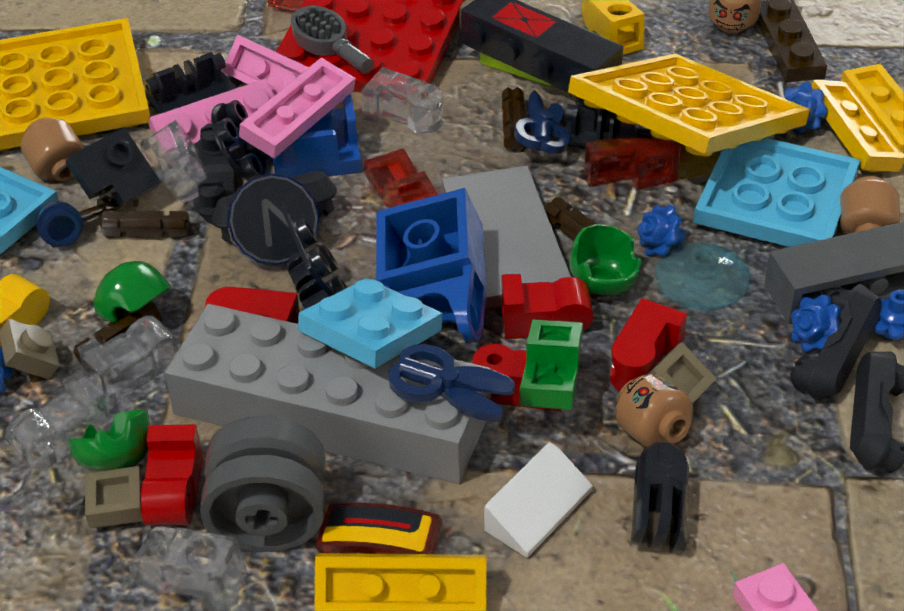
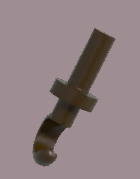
(102, 205)

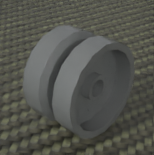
(264, 484)

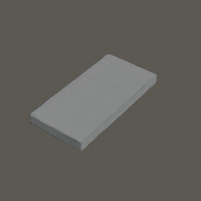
(514, 228)

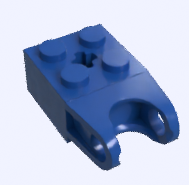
(437, 256)

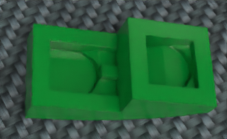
(551, 364)

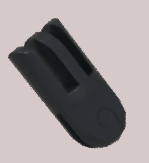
(661, 497)

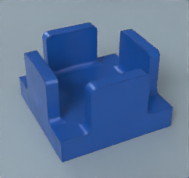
(324, 147)

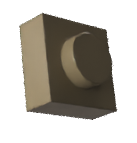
(28, 348)
(685, 371)
(113, 497)

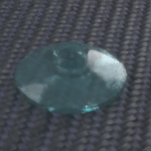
(702, 276)

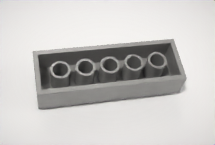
(264, 366)

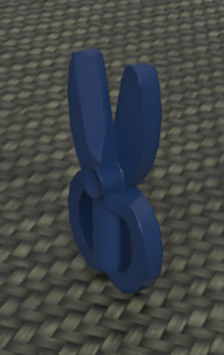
(543, 125)
(454, 383)

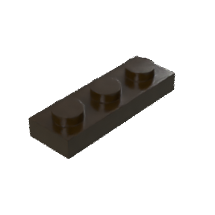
(790, 41)

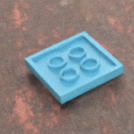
(776, 192)

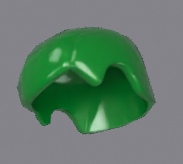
(604, 259)
(128, 289)
(116, 449)

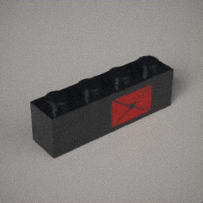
(535, 41)

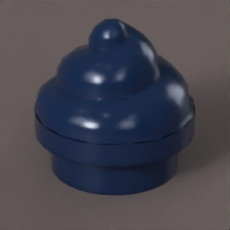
(59, 224)

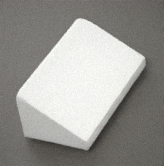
(536, 501)

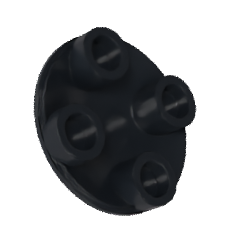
(240, 155)

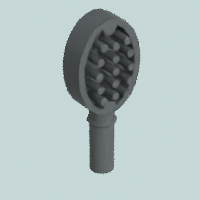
(325, 34)

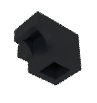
(113, 169)

